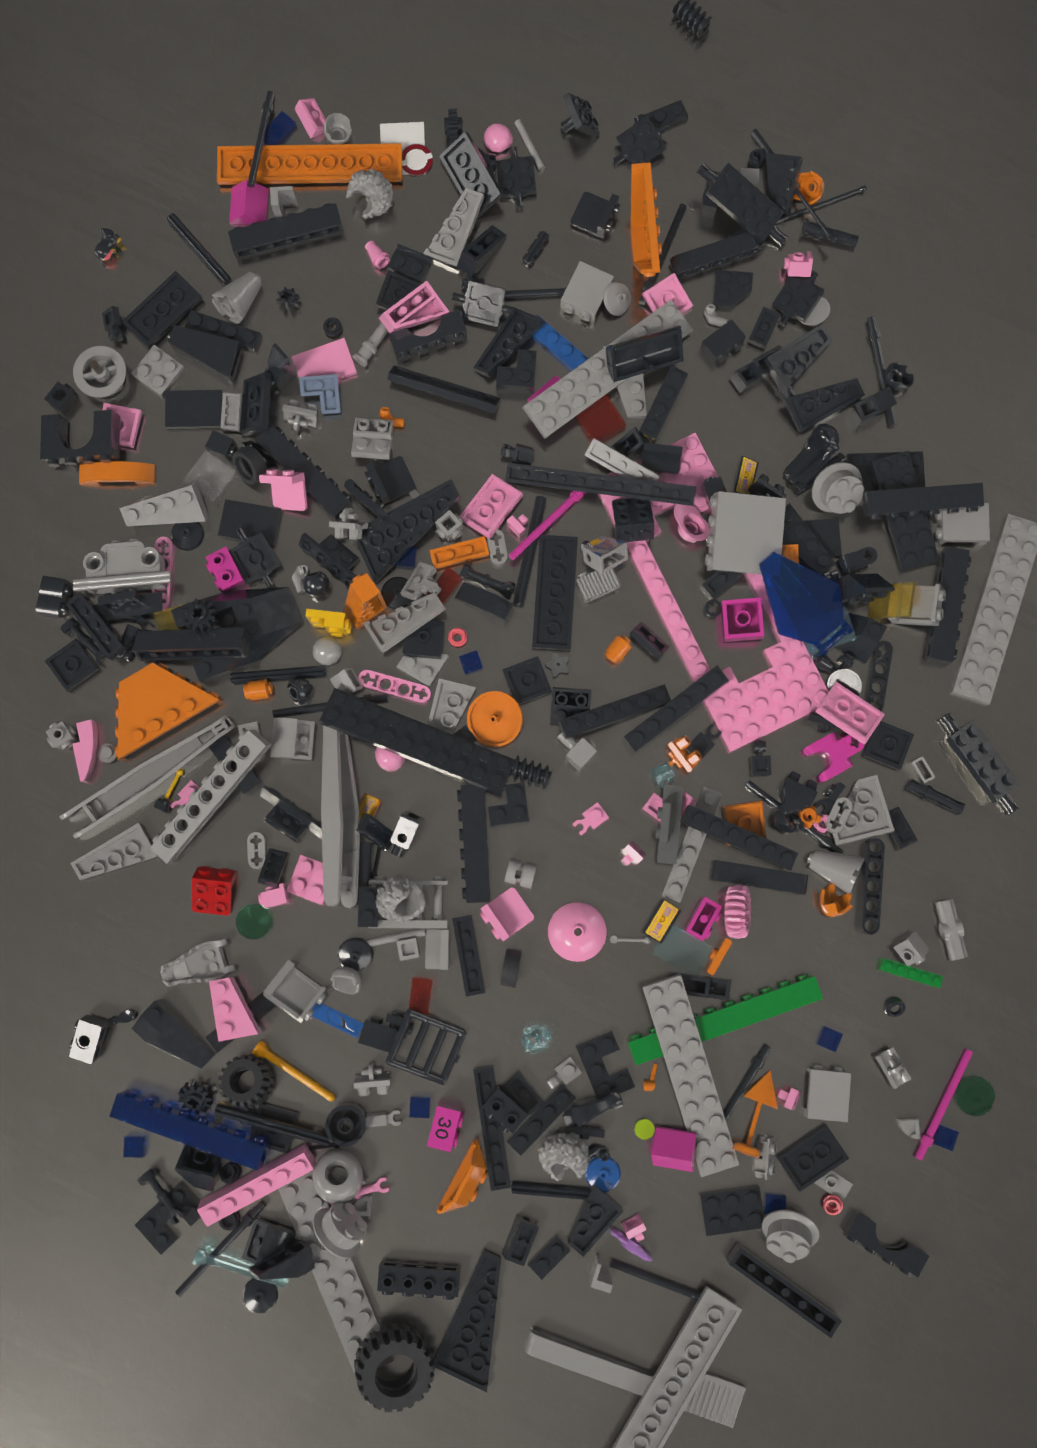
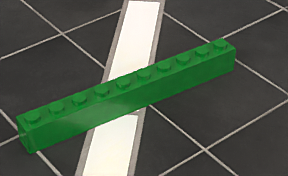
(736, 1014)

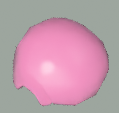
(498, 138)
(388, 760)

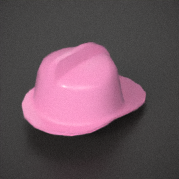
(691, 523)

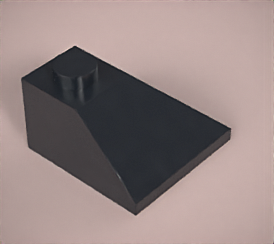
(868, 637)
(199, 1168)

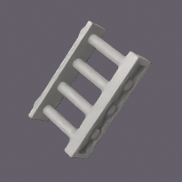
(417, 922)

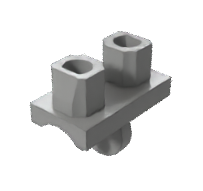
(300, 416)
(347, 522)
(893, 1067)
(372, 1078)

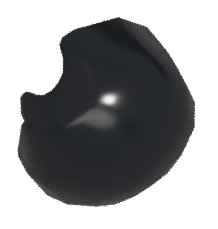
(897, 377)

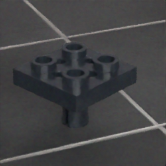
(580, 116)

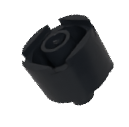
(341, 1134)

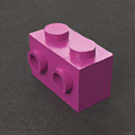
(225, 570)
(703, 918)

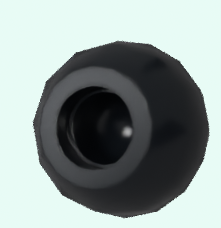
(316, 584)

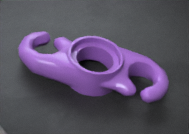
(631, 1245)

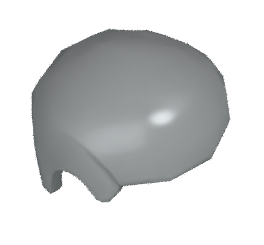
(337, 128)
(327, 650)
(346, 980)

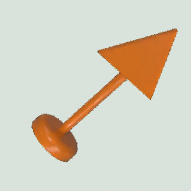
(763, 1093)

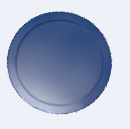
(603, 1174)

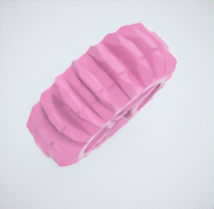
(737, 911)

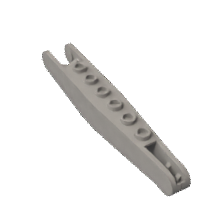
(147, 774)
(339, 821)

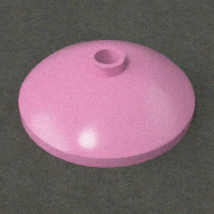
(562, 929)

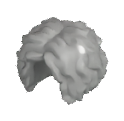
(375, 188)
(400, 899)
(564, 1152)

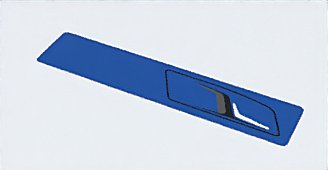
(337, 1019)

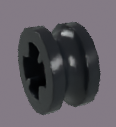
(718, 610)

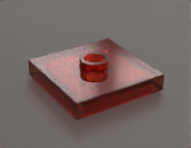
(601, 419)

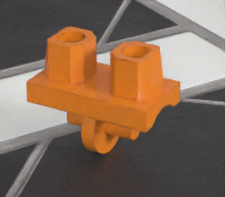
(680, 755)

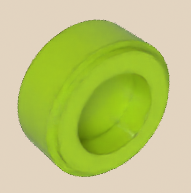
(644, 1128)

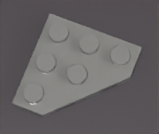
(868, 813)

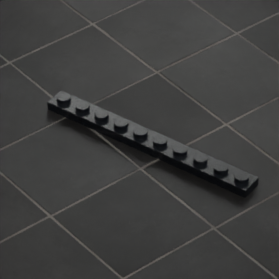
(601, 484)

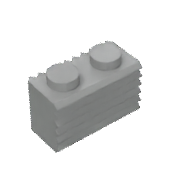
(597, 584)

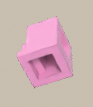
(799, 264)
(274, 896)

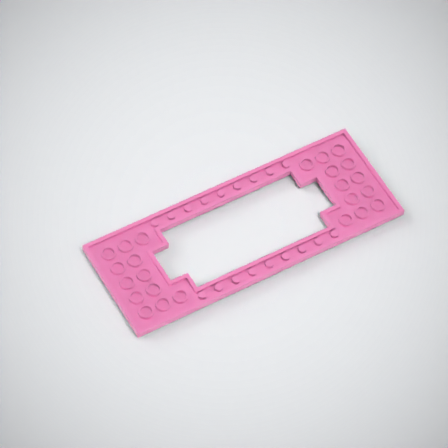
(763, 701)

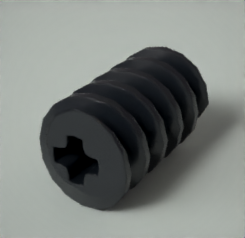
(692, 17)
(531, 772)

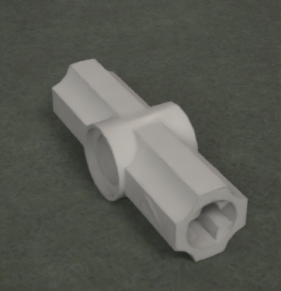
(951, 929)

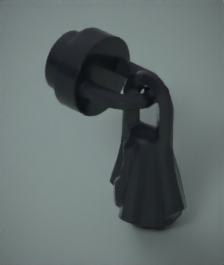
(826, 664)

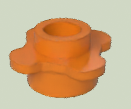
(811, 810)

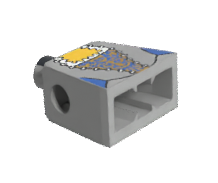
(604, 553)

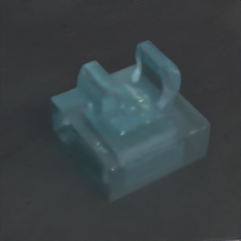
(662, 773)

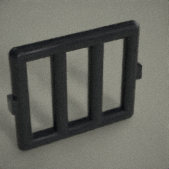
(426, 1071)

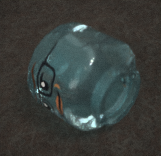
(535, 1040)

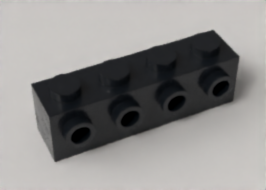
(418, 1279)

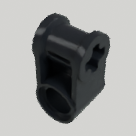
(855, 561)

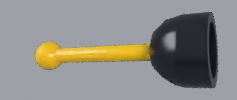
(163, 803)

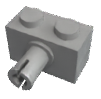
(580, 751)

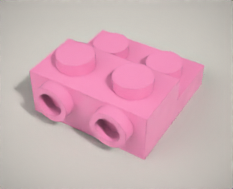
(308, 880)

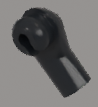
(598, 1152)

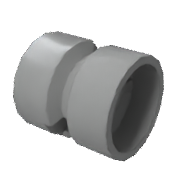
(527, 876)

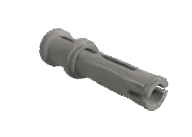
(370, 347)

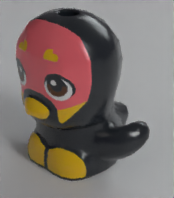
(106, 246)

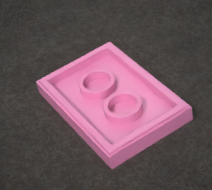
(326, 360)
(491, 506)
(850, 713)

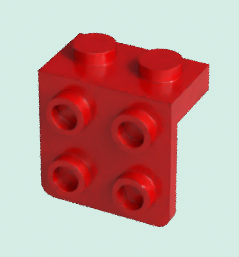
(212, 890)

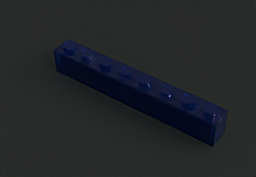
(189, 1129)

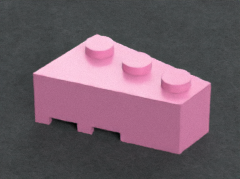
(414, 309)
(230, 1011)

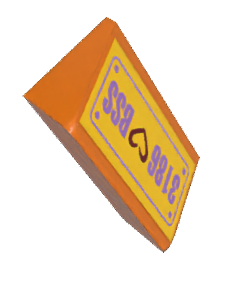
(369, 805)

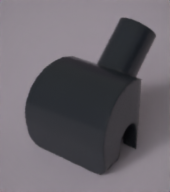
(490, 160)

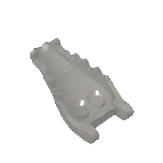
(200, 964)

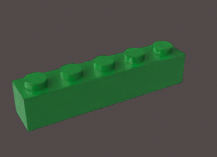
(910, 973)

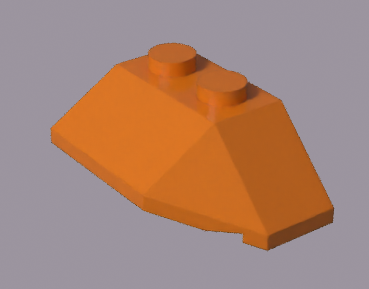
(464, 1183)

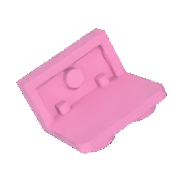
(287, 489)
(507, 914)

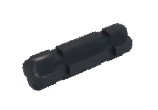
(535, 247)

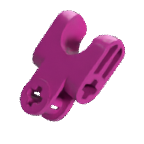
(837, 752)

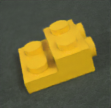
(334, 622)

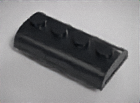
(645, 353)

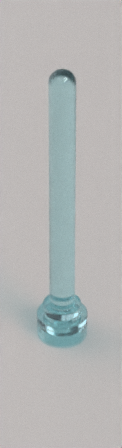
(202, 1257)

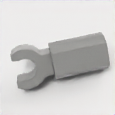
(382, 1118)

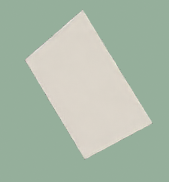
(403, 133)

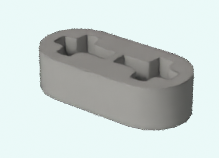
(502, 547)
(843, 817)
(251, 848)

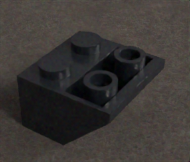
(863, 587)

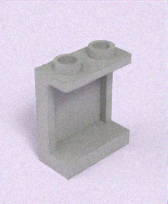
(585, 291)
(964, 526)
(926, 606)
(295, 992)
(828, 1094)

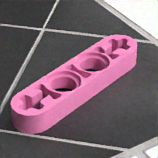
(168, 551)
(394, 688)

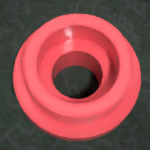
(455, 631)
(832, 1210)

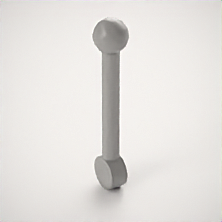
(646, 940)

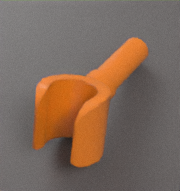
(649, 1085)

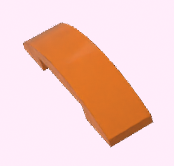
(117, 472)

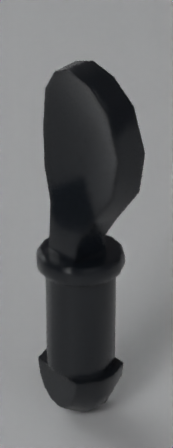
(124, 1017)

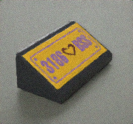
(745, 475)
(662, 921)

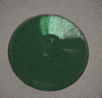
(253, 921)

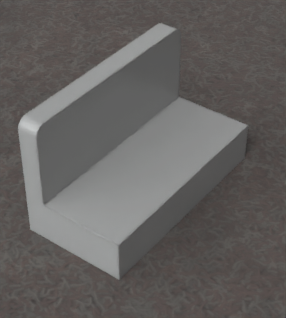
(282, 198)
(437, 949)
(599, 1280)

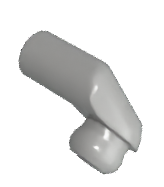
(712, 317)
(298, 577)

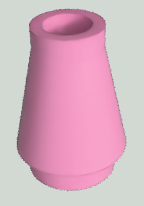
(378, 256)

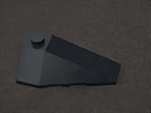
(167, 1032)

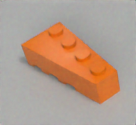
(363, 601)

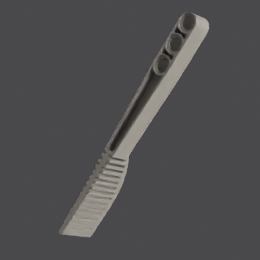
(713, 1399)

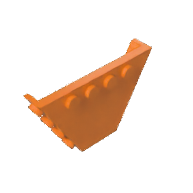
(643, 221)
(154, 704)

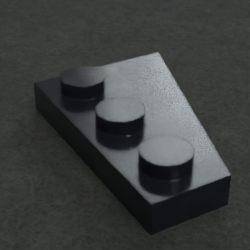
(593, 1221)

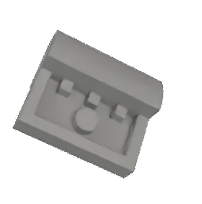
(372, 438)
(292, 739)

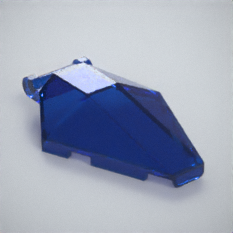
(803, 602)

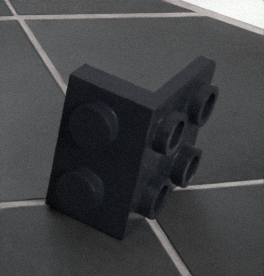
(595, 213)
(390, 479)
(633, 520)

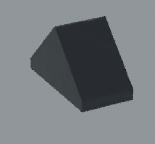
(630, 443)

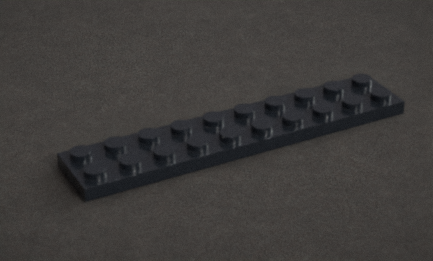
(417, 741)

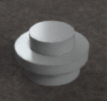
(106, 753)

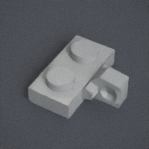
(420, 582)

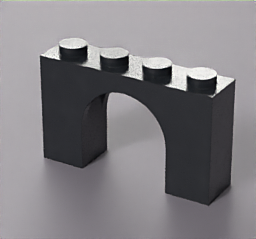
(101, 447)

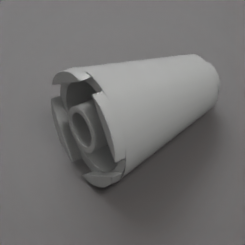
(237, 296)
(837, 868)

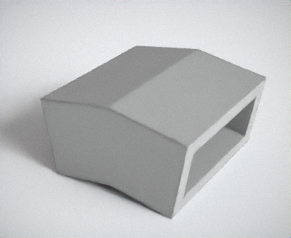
(347, 681)
(926, 766)

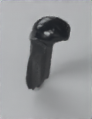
(814, 455)

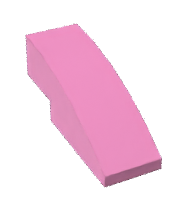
(86, 749)

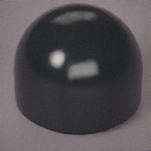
(894, 1001)

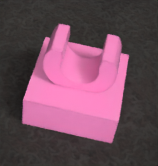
(517, 526)
(633, 853)
(791, 1097)
(634, 1227)

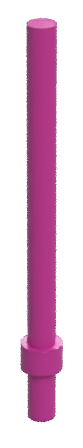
(574, 496)
(927, 1139)

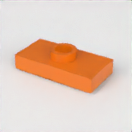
(717, 956)

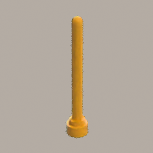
(263, 1051)

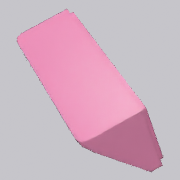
(311, 117)

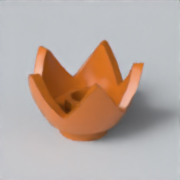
(806, 183)
(832, 904)

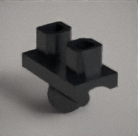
(763, 488)

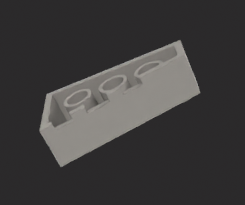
(171, 506)

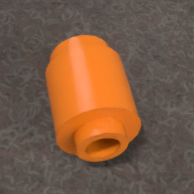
(618, 649)
(258, 689)

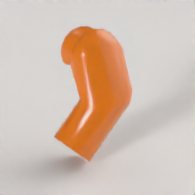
(386, 415)

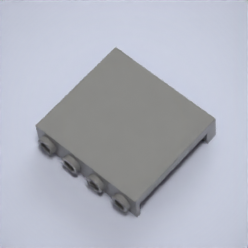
(743, 531)

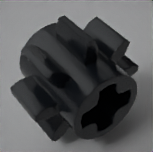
(287, 293)

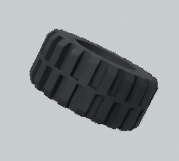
(400, 1392)

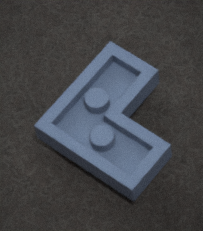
(326, 387)

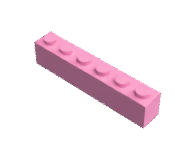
(256, 1185)

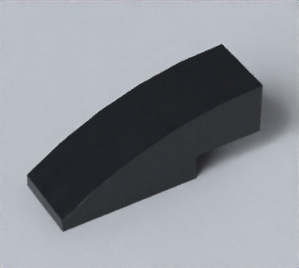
(753, 372)
(219, 749)
(706, 986)

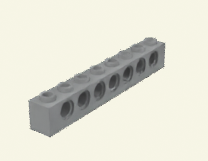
(161, 843)

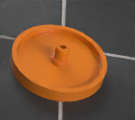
(495, 718)

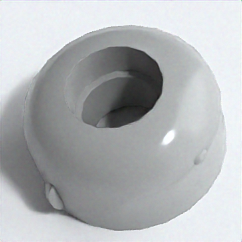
(343, 1192)

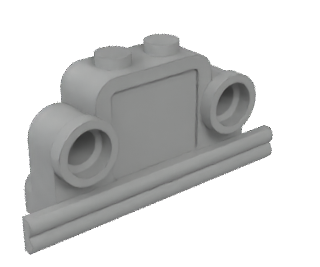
(123, 567)

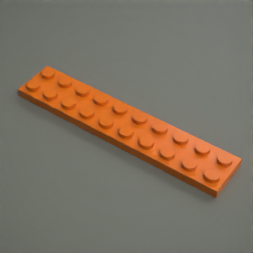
(308, 163)

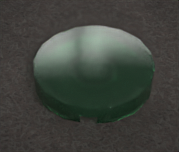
(974, 1095)

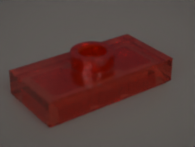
(448, 583)
(420, 994)

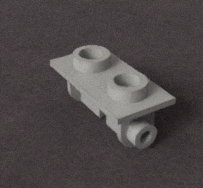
(765, 1165)

